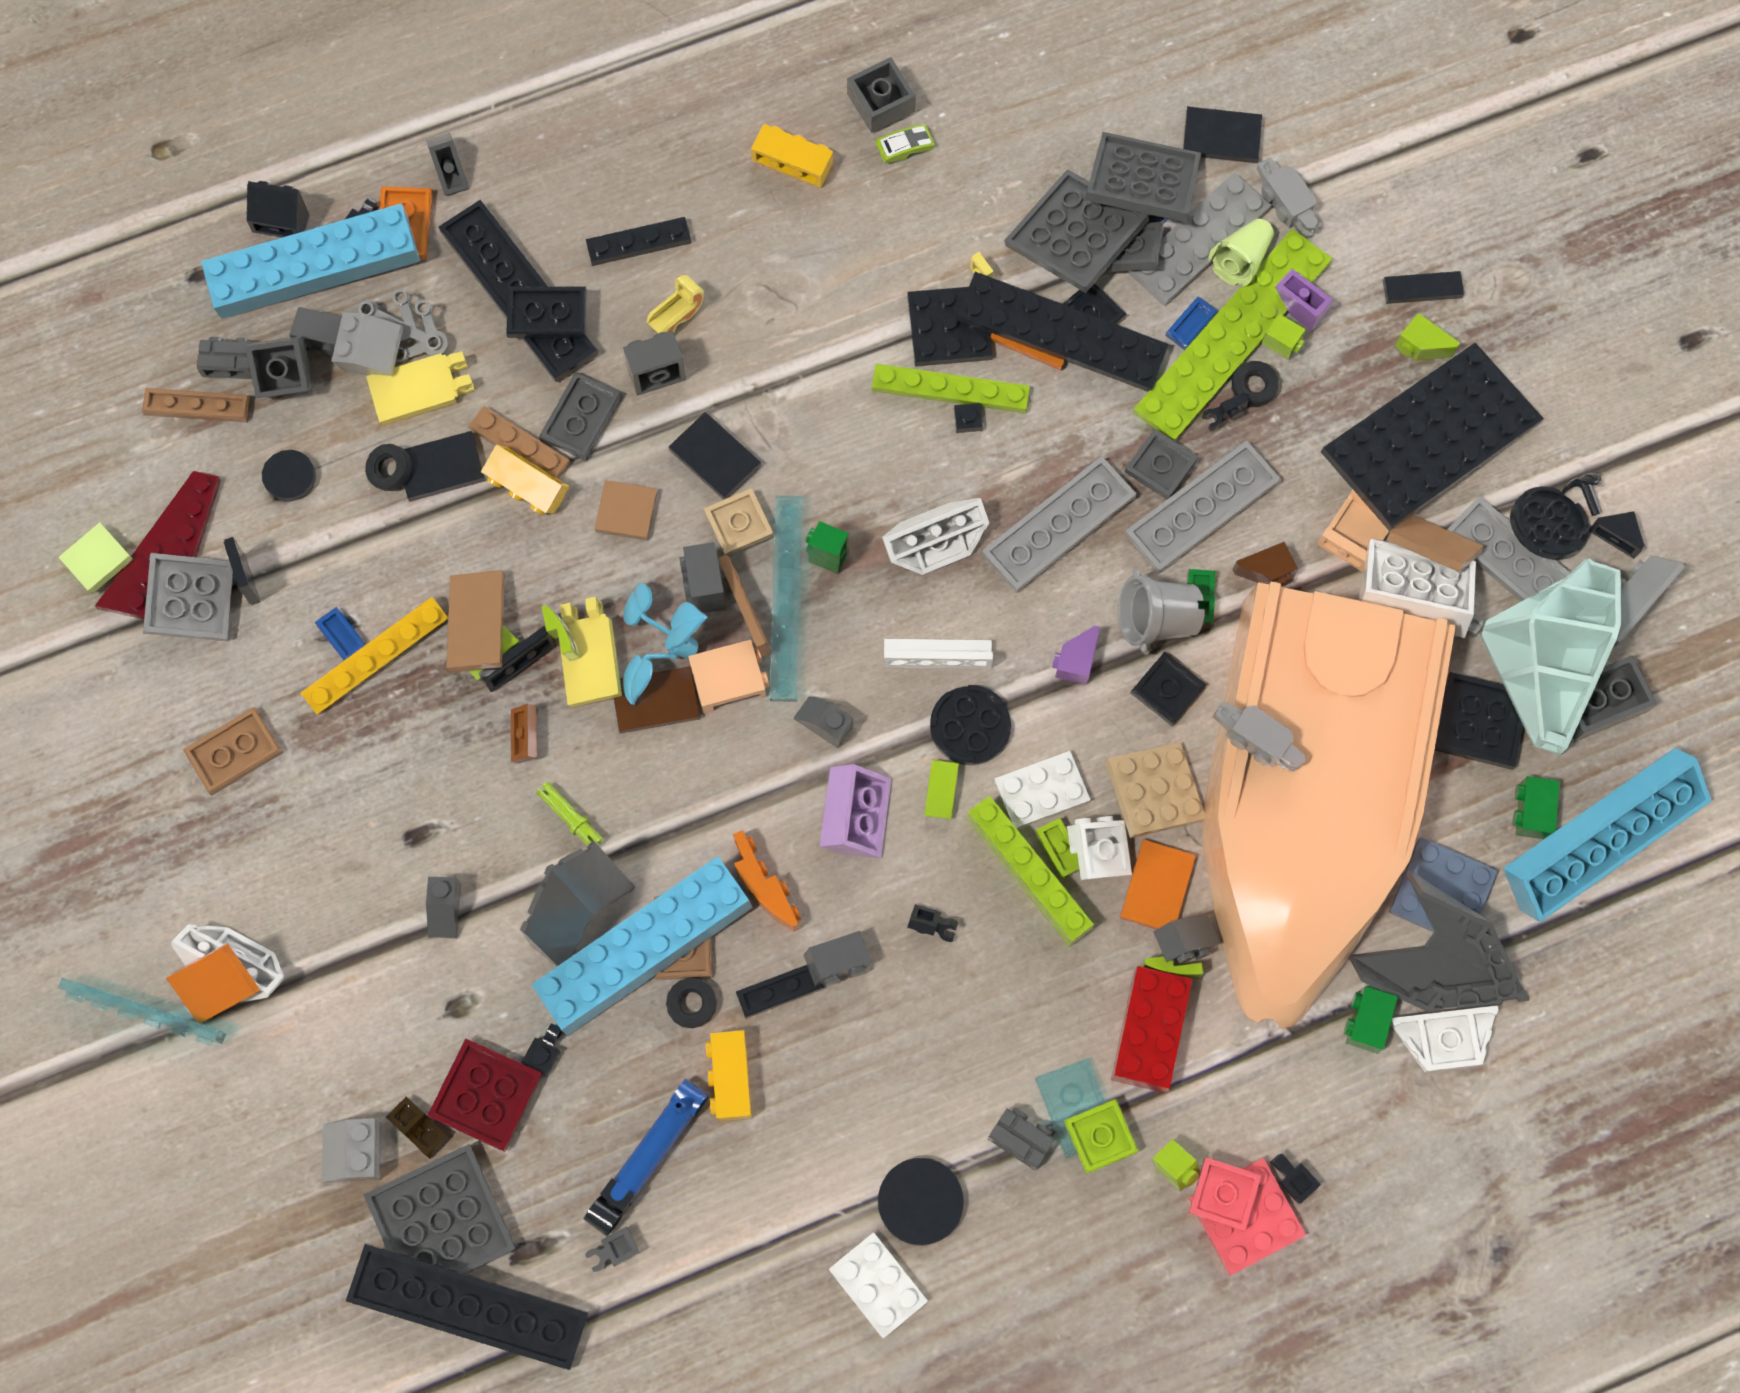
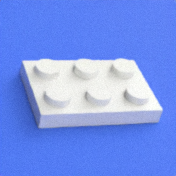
(1042, 790)
(878, 1285)

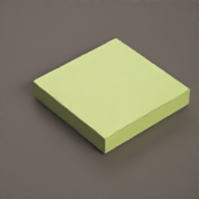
(95, 558)

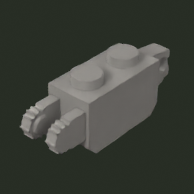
(1288, 196)
(1260, 736)

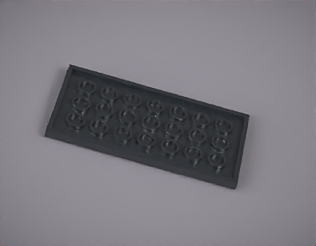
(1431, 436)

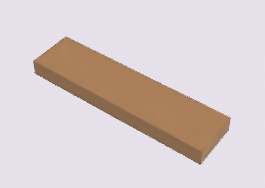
(196, 405)
(745, 605)

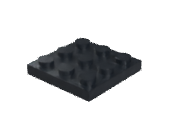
(937, 333)
(1478, 722)

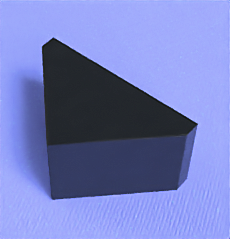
(1620, 532)

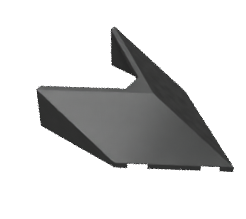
(570, 900)
(1457, 966)

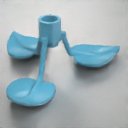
(679, 643)

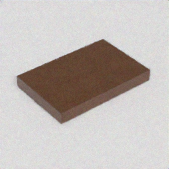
(664, 702)

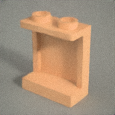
(1351, 531)
(728, 674)

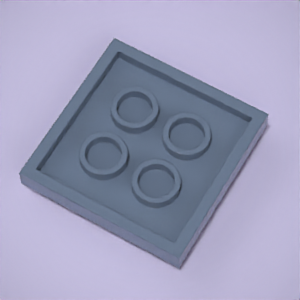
(1448, 871)

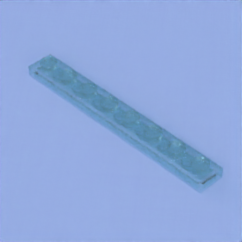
(786, 599)

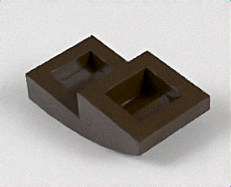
(417, 1127)

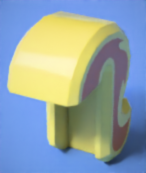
(677, 307)

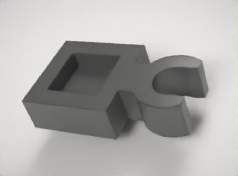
(617, 1248)

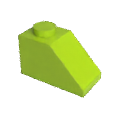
(1426, 341)

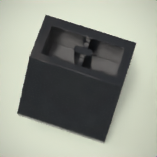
(275, 209)

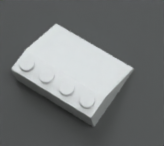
(1418, 585)

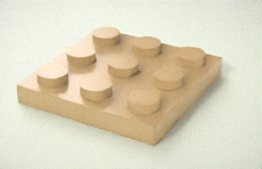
(1155, 790)

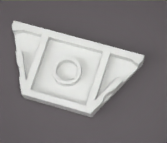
(1447, 1038)

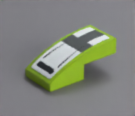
(903, 142)
(558, 629)

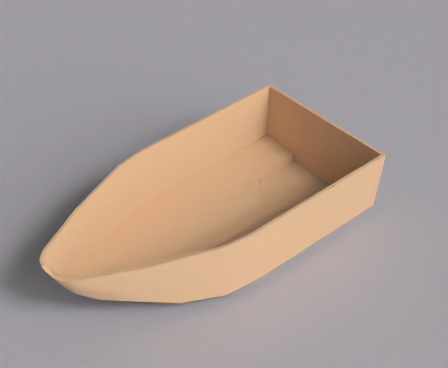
(1316, 850)

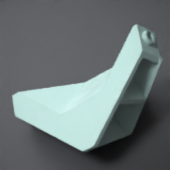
(1556, 649)

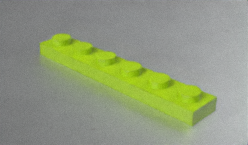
(950, 388)

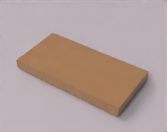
(475, 621)

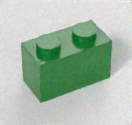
(827, 546)
(1536, 807)
(1370, 1019)

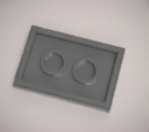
(580, 416)

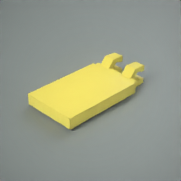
(419, 387)
(596, 672)

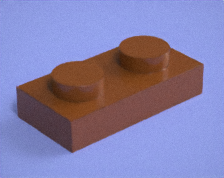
(523, 733)

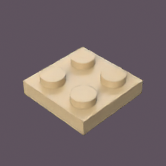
(738, 522)

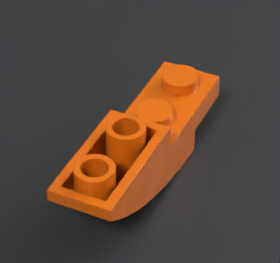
(768, 892)

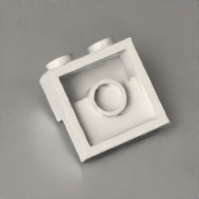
(1100, 847)

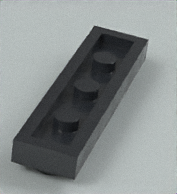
(638, 241)

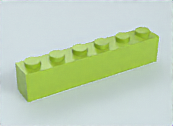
(1029, 871)

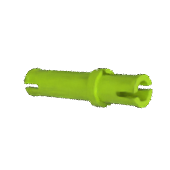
(578, 825)

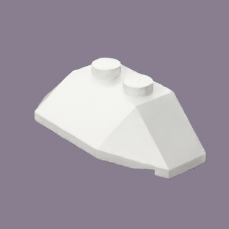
(937, 536)
(259, 961)

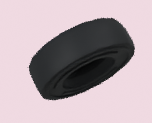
(1259, 369)
(402, 470)
(687, 1019)

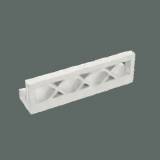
(938, 653)

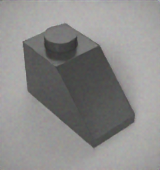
(447, 164)
(825, 720)
(442, 906)

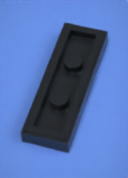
(1423, 287)
(518, 659)
(777, 991)

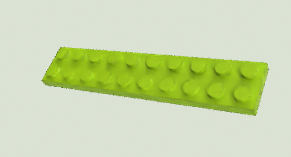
(1227, 339)

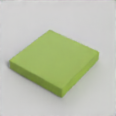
(1100, 1136)

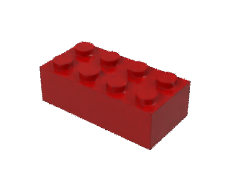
(1151, 1029)

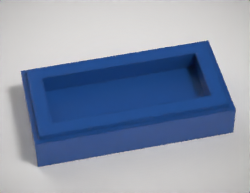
(1191, 323)
(339, 633)

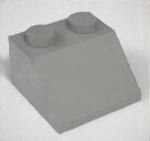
(367, 344)
(351, 1151)

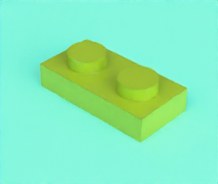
(1056, 844)

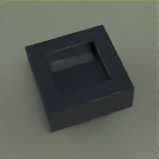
(968, 418)

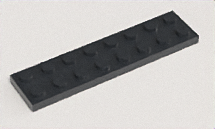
(500, 265)
(1062, 332)
(467, 1306)

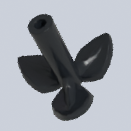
(1585, 483)

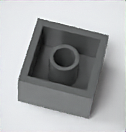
(881, 94)
(654, 362)
(279, 367)
(703, 577)

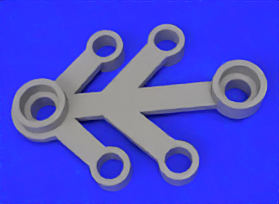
(410, 329)

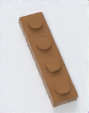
(502, 432)

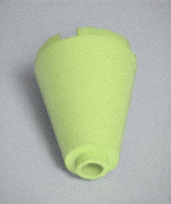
(1241, 253)

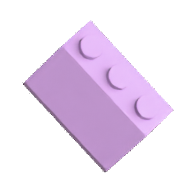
(855, 811)

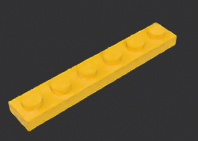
(373, 655)

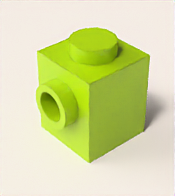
(1284, 337)
(1177, 1165)

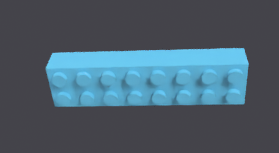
(310, 261)
(1607, 834)
(642, 946)

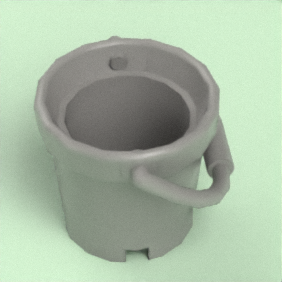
(1157, 611)

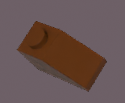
(1268, 566)

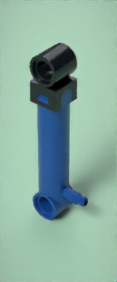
(635, 1172)

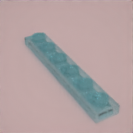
(152, 1016)

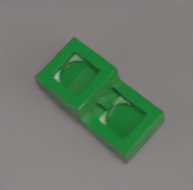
(1205, 582)

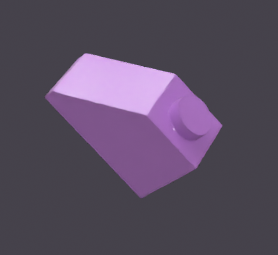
(1303, 299)
(1077, 657)

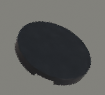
(1549, 523)
(970, 725)
(920, 1201)

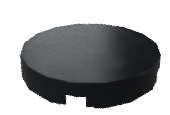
(288, 475)

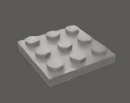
(188, 597)

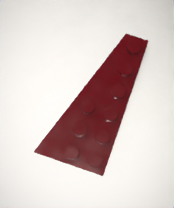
(174, 533)

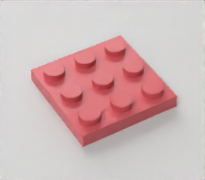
(1269, 1227)

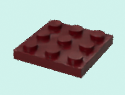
(485, 1095)

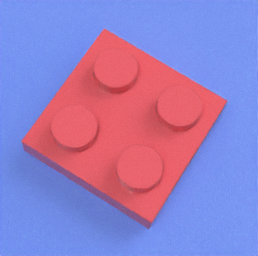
(1224, 1194)

